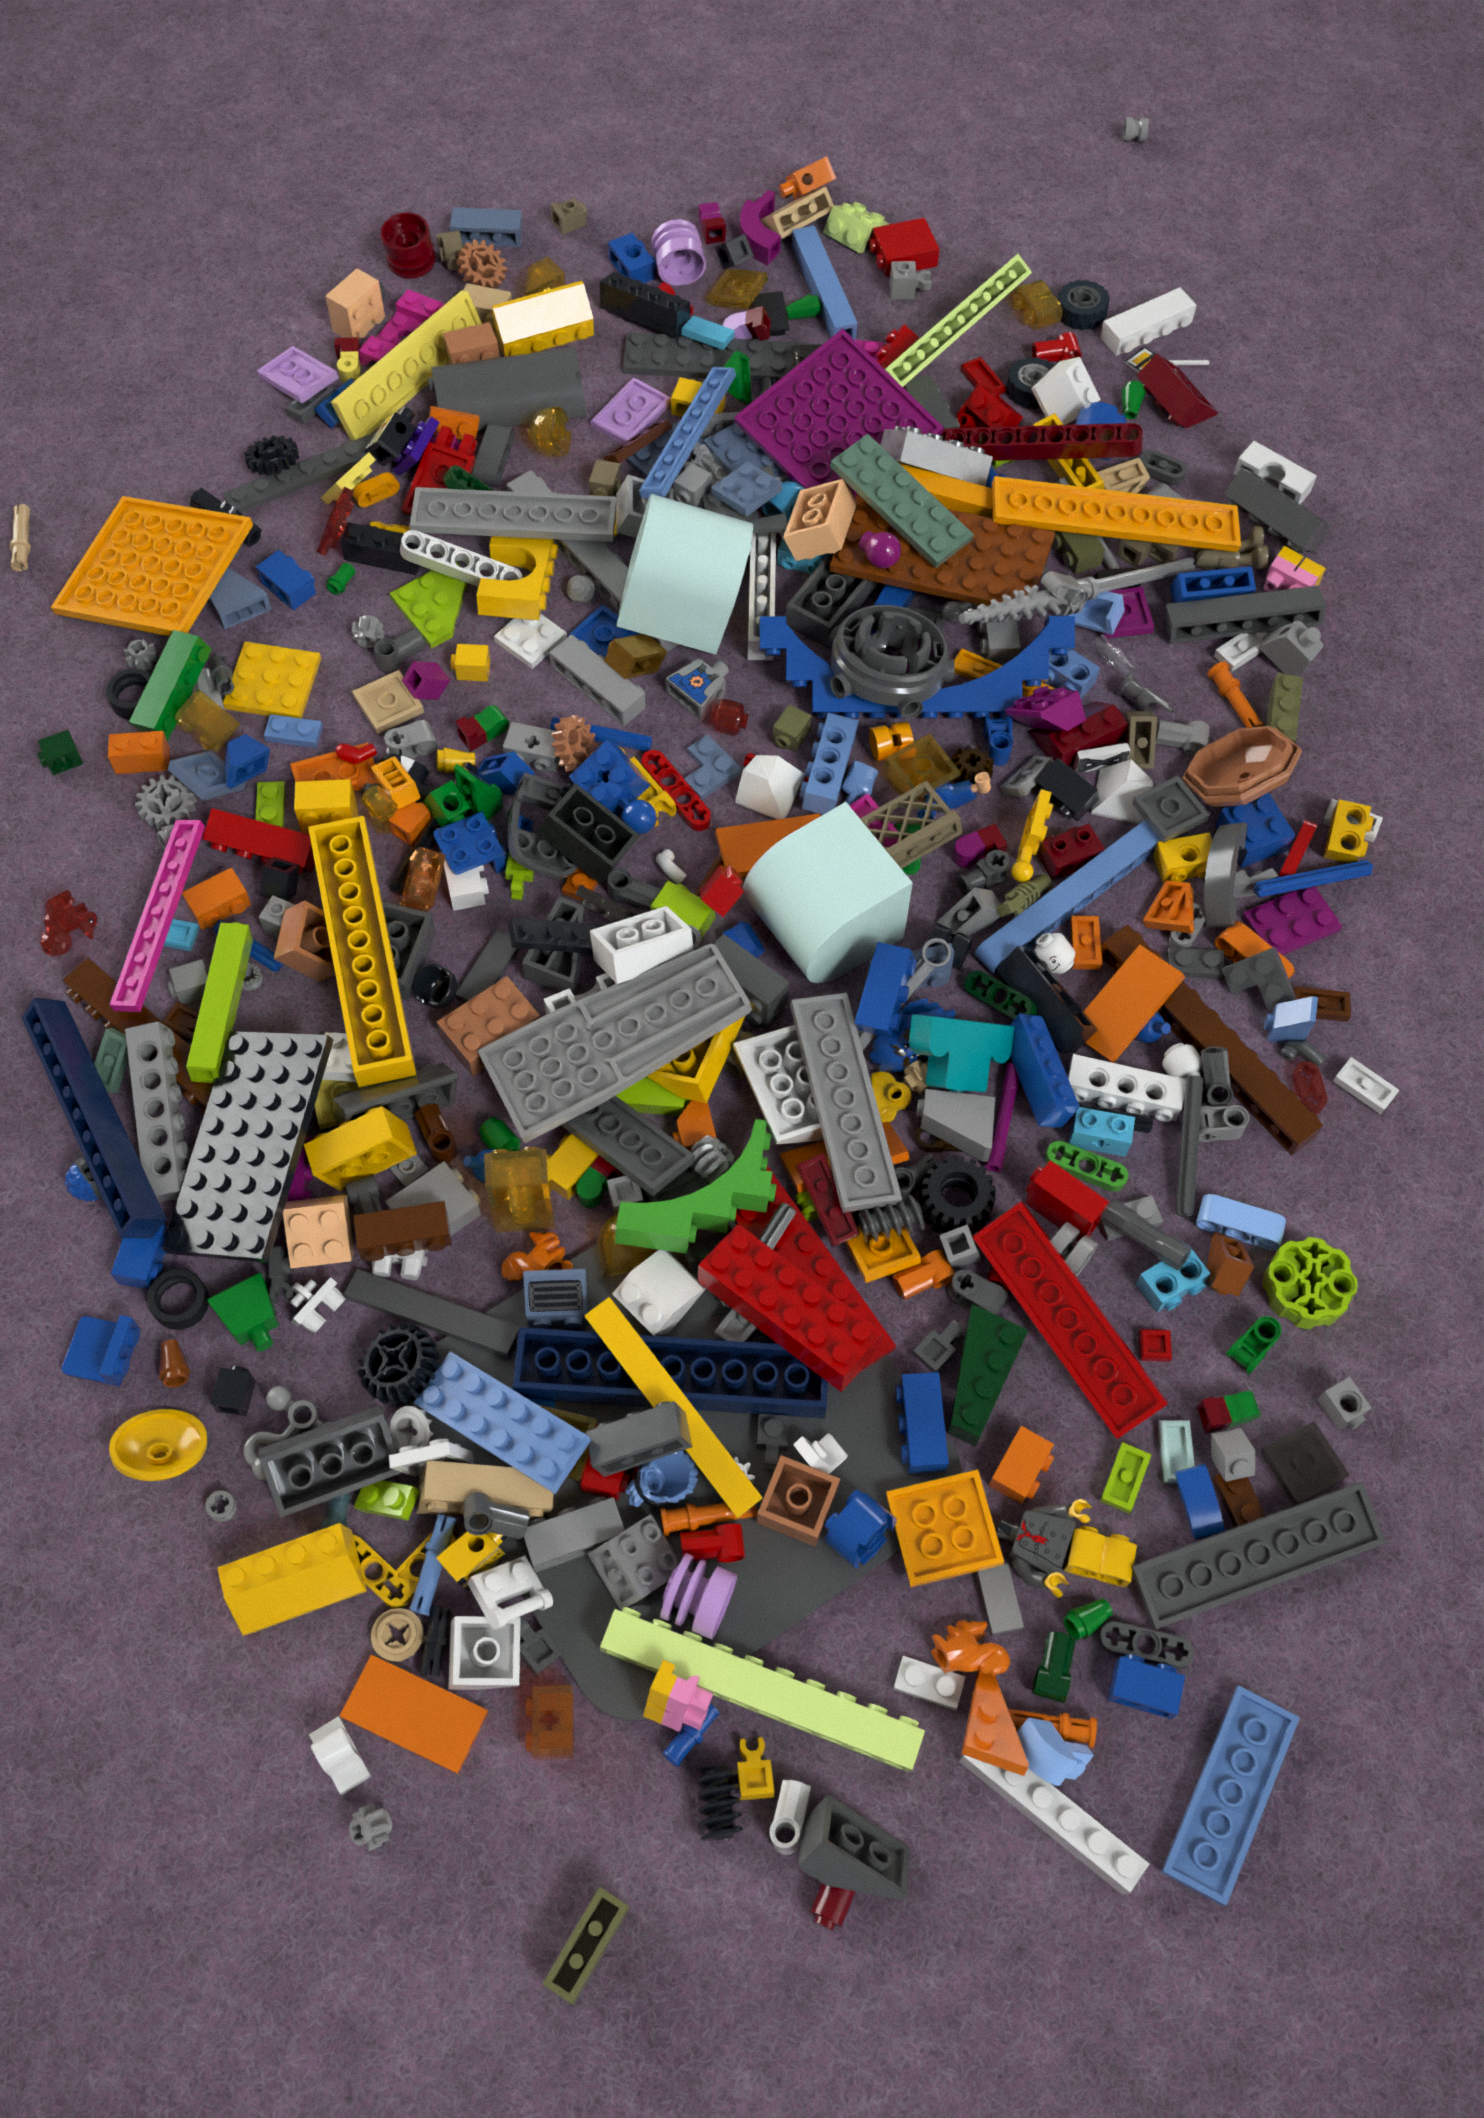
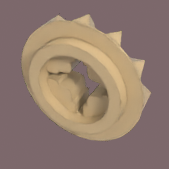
(399, 1619)

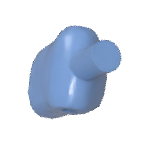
(859, 781)

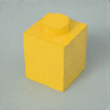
(471, 662)

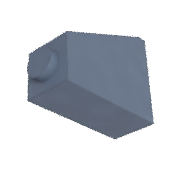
(237, 599)

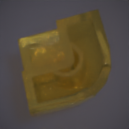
(618, 1257)

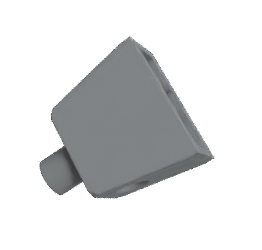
(1292, 647)

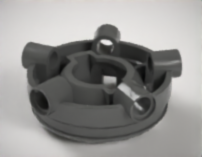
(882, 676)

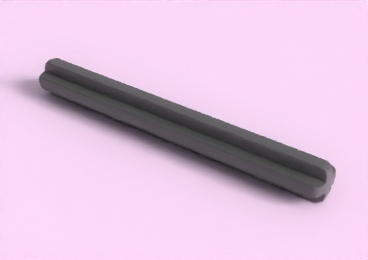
(1189, 1146)

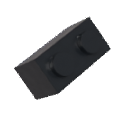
(1069, 790)

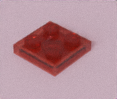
(336, 522)

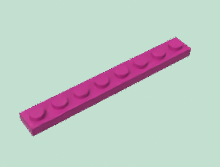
(157, 916)

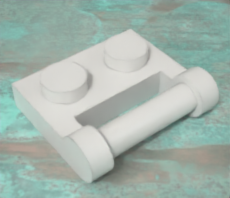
(504, 1584)

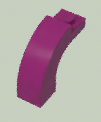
(763, 242)

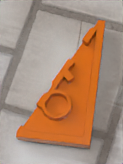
(990, 1728)

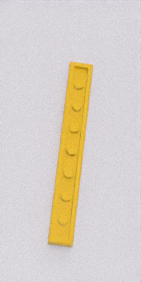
(659, 1387)

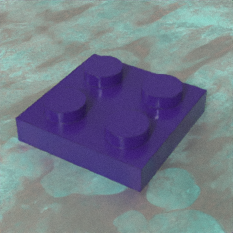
(415, 446)

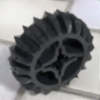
(390, 1381)

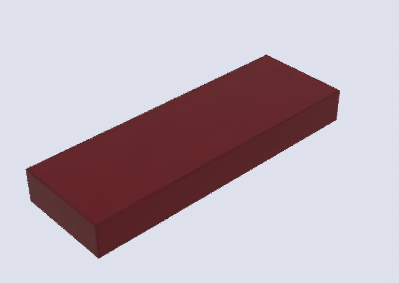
(823, 1194)

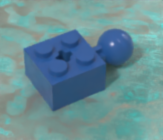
(617, 784)

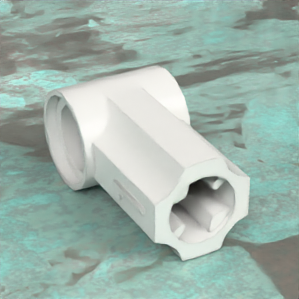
(790, 1814)

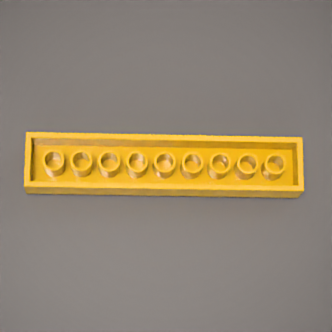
(361, 952)

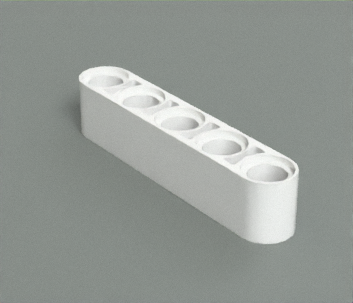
(451, 554)

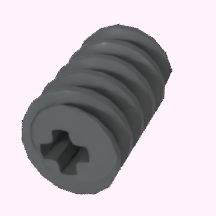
(890, 1218)

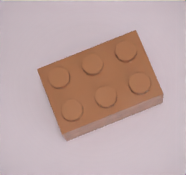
(485, 1020)

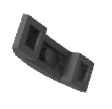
(1220, 875)

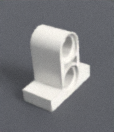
(338, 1755)

